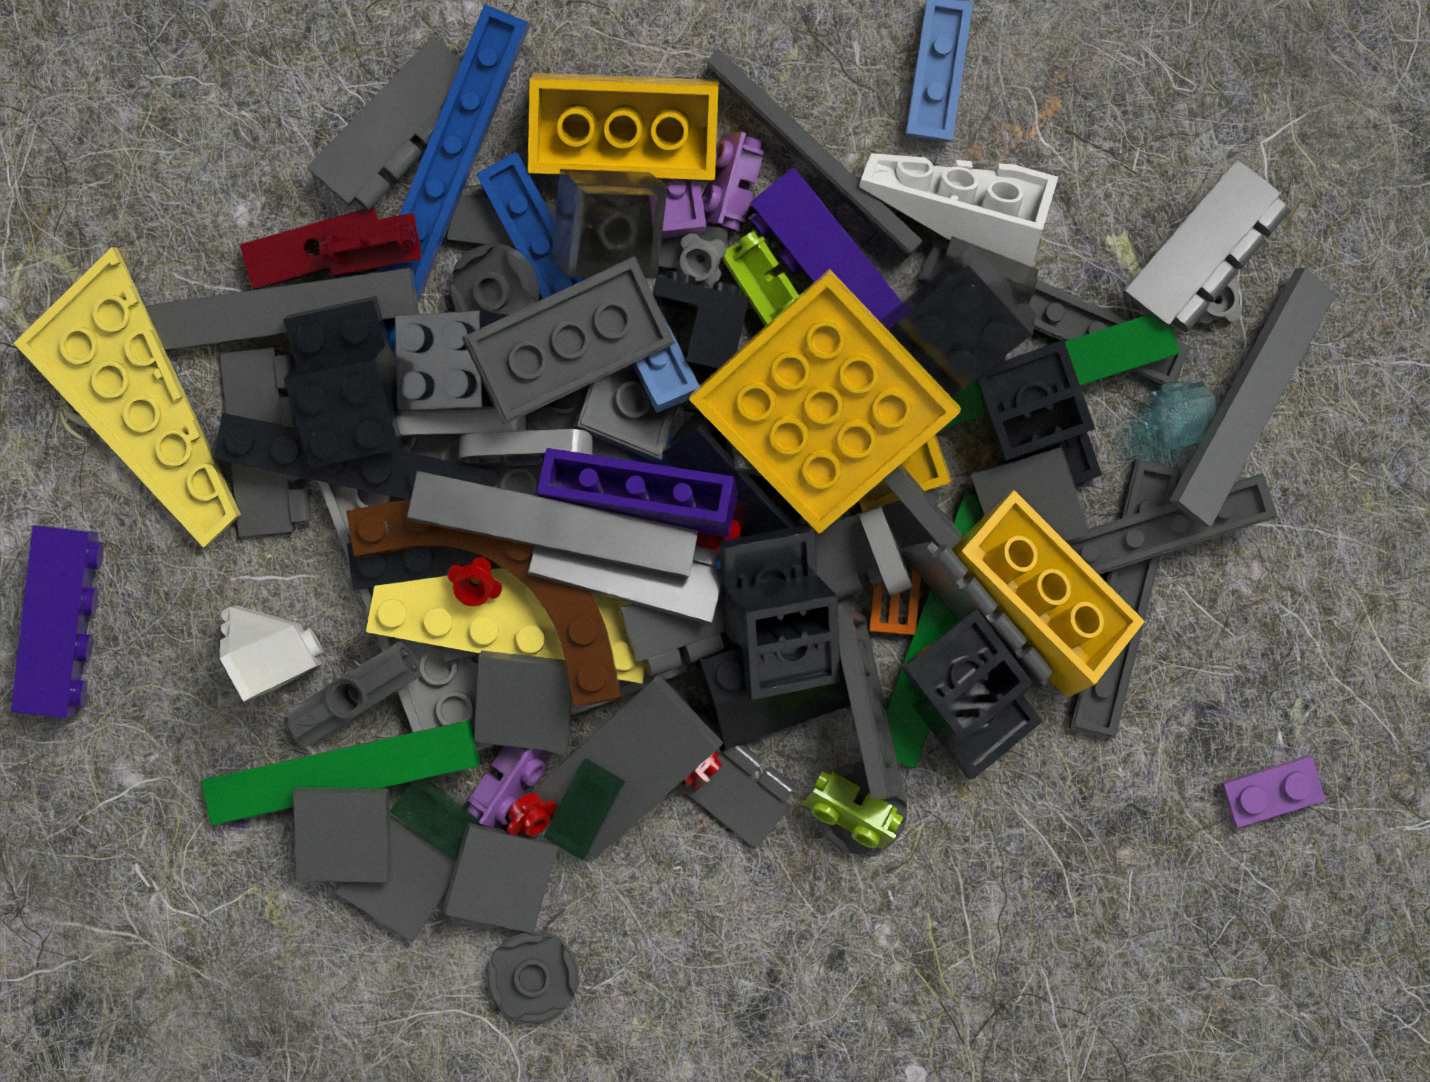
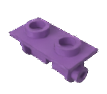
(736, 160)
(493, 797)

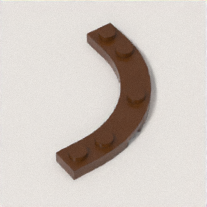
(572, 610)

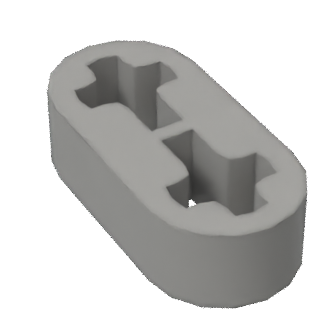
(886, 551)

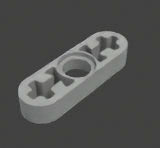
(454, 422)
(520, 447)

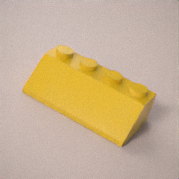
(623, 125)
(1048, 593)

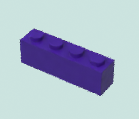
(817, 242)
(641, 490)
(56, 621)

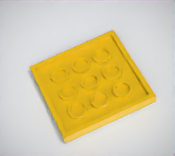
(824, 402)

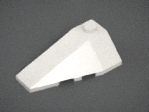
(983, 207)

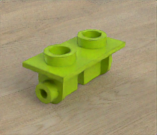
(752, 268)
(834, 805)

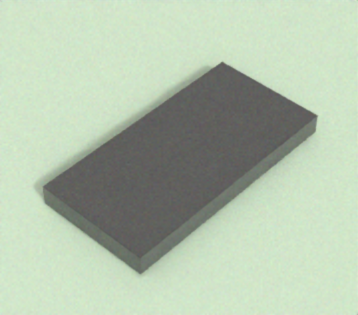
(568, 340)
(868, 706)
(649, 746)

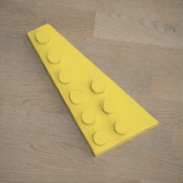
(114, 373)
(508, 624)

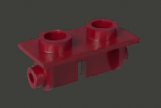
(371, 244)

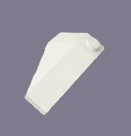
(265, 651)

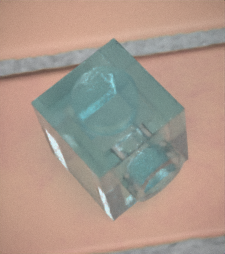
(1180, 413)

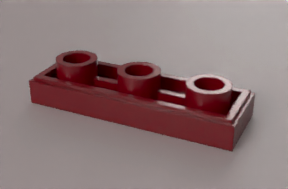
(286, 255)

